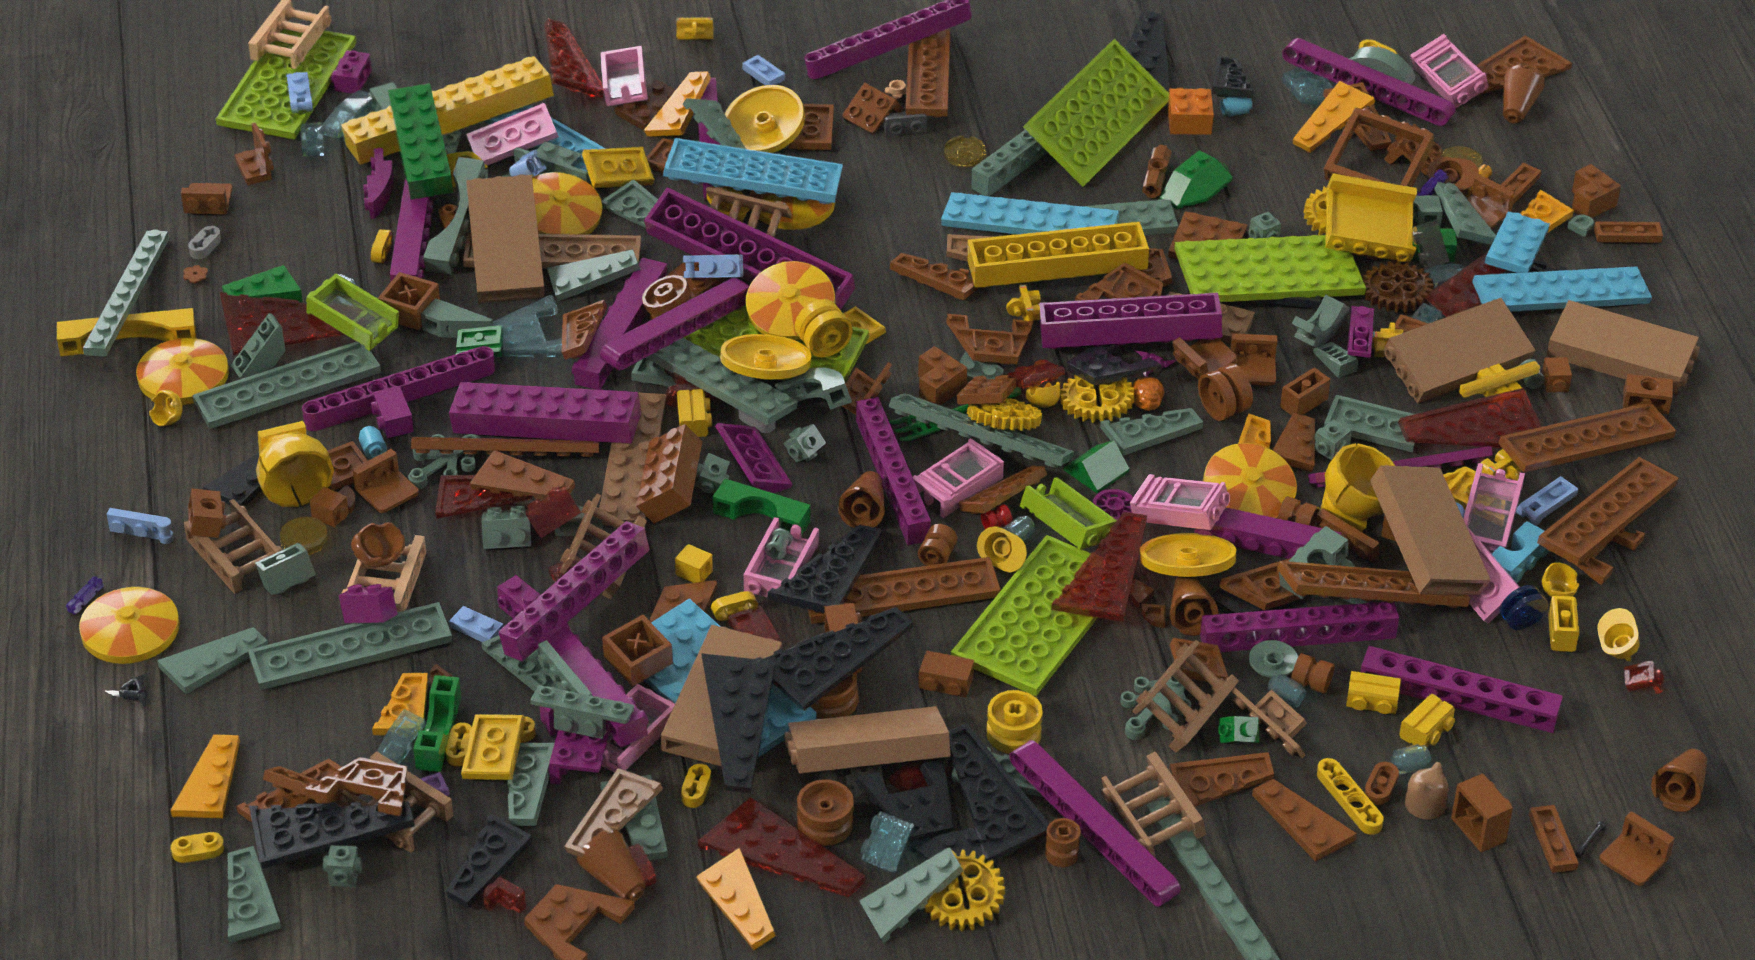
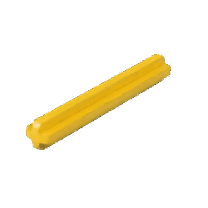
(1499, 379)

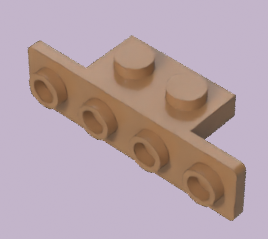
(1277, 716)

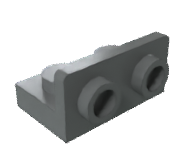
(904, 124)

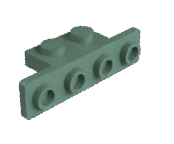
(556, 160)
(581, 712)

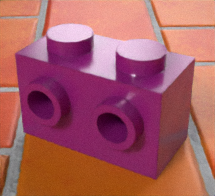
(352, 72)
(392, 412)
(515, 596)
(368, 604)

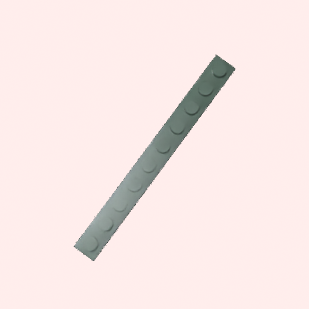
(126, 293)
(1215, 889)

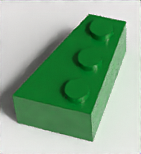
(270, 283)

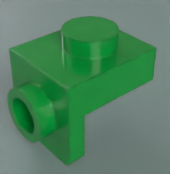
(1239, 729)

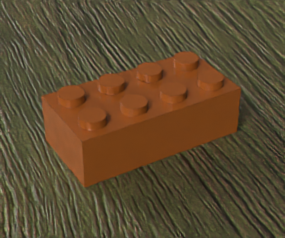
(669, 473)

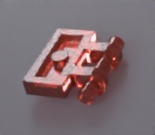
(1036, 374)

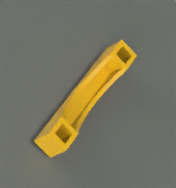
(158, 325)

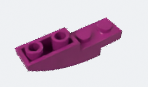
(379, 184)
(1360, 331)

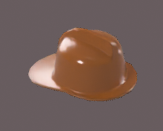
(1459, 171)

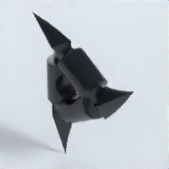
(135, 683)

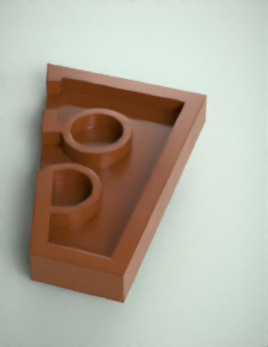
(1298, 442)

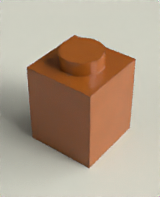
(1557, 374)
(329, 506)

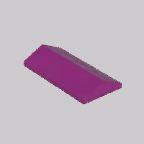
(754, 457)

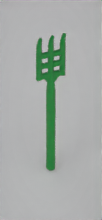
(925, 431)

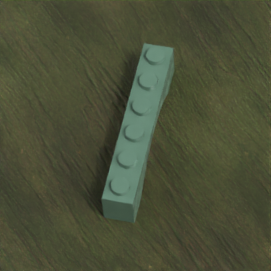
(444, 249)

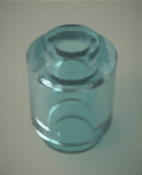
(1022, 527)
(1287, 689)
(1411, 758)

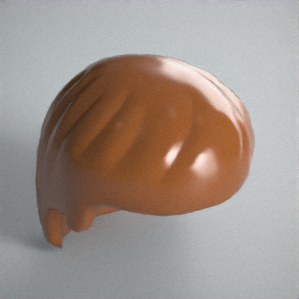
(378, 544)

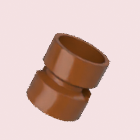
(1294, 511)
(937, 545)
(1313, 673)
(1062, 842)

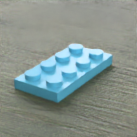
(1517, 243)

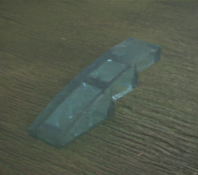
(351, 108)

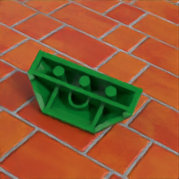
(1196, 180)

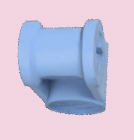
(527, 165)

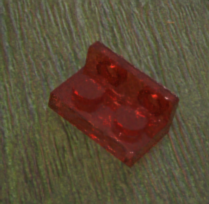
(552, 511)

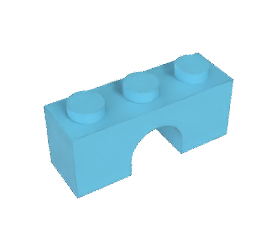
(1523, 551)

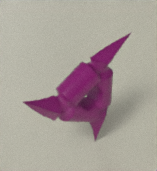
(1145, 355)

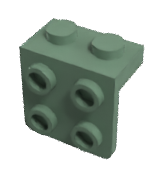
(505, 528)

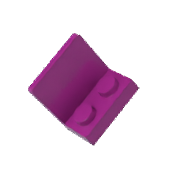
(576, 753)

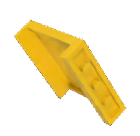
(1370, 218)

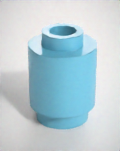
(1235, 105)
(372, 442)

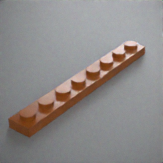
(515, 446)

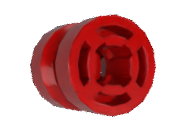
(999, 517)

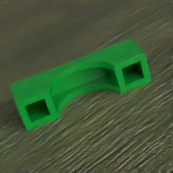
(737, 499)
(443, 709)

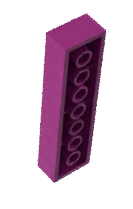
(1130, 320)
(545, 412)

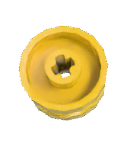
(823, 328)
(1013, 720)

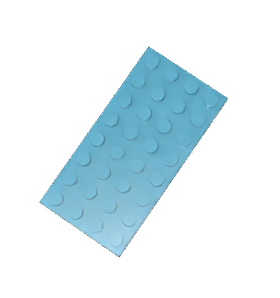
(753, 170)
(686, 631)

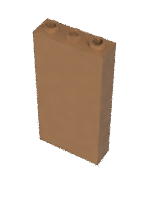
(505, 238)
(1622, 345)
(1455, 349)
(1430, 530)
(691, 724)
(867, 739)

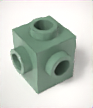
(1264, 226)
(1332, 438)
(804, 443)
(711, 473)
(342, 865)

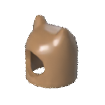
(1427, 793)

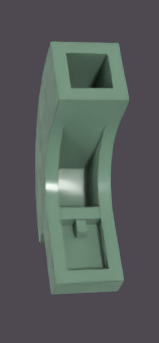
(1385, 62)
(1323, 323)
(817, 383)

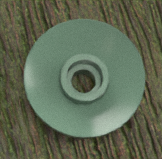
(1273, 658)

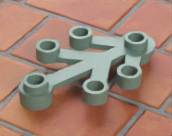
(419, 476)
(1136, 725)

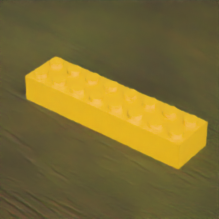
(1056, 254)

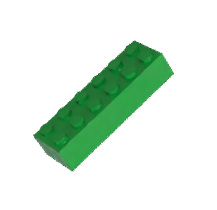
(420, 141)

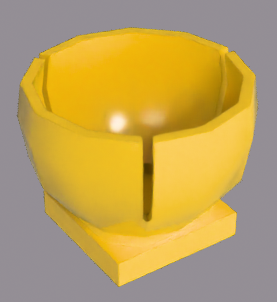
(293, 460)
(1348, 484)

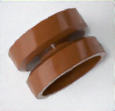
(666, 295)
(1225, 392)
(839, 701)
(825, 811)

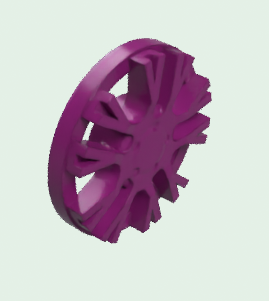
(1113, 505)

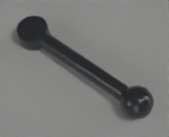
(1600, 826)

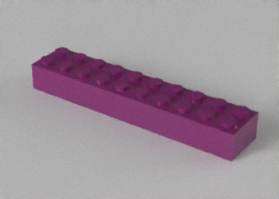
(709, 232)

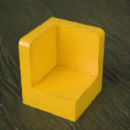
(693, 564)

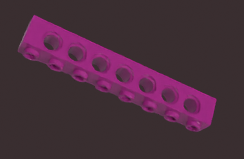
(893, 469)
(573, 591)
(1301, 626)
(1466, 689)

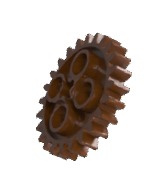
(1397, 286)

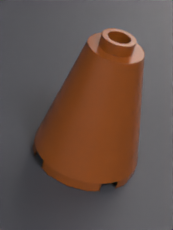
(1520, 92)
(863, 501)
(1189, 604)
(1681, 781)
(613, 865)

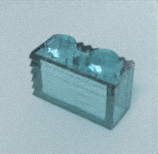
(886, 841)

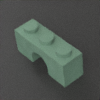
(1427, 209)
(1323, 548)

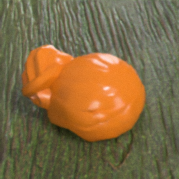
(1148, 393)

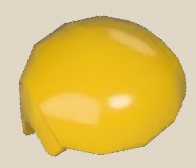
(1044, 396)
(166, 408)
(1560, 580)

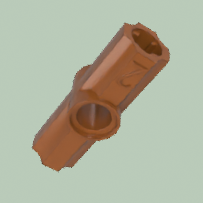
(1156, 171)

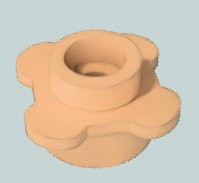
(896, 88)

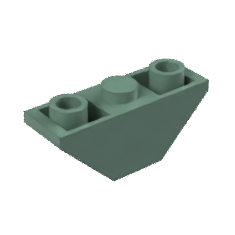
(261, 350)

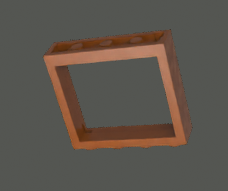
(1388, 125)

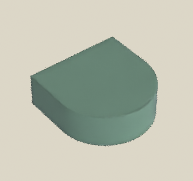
(1581, 224)

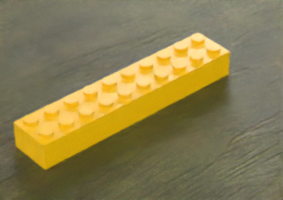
(456, 106)

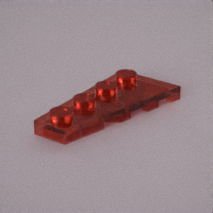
(457, 496)

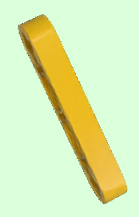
(1353, 794)

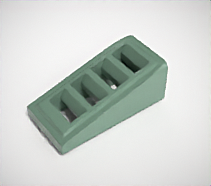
(1339, 362)

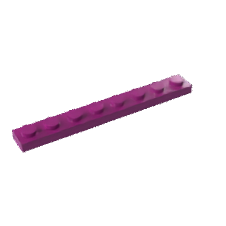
(1454, 458)

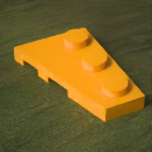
(408, 694)

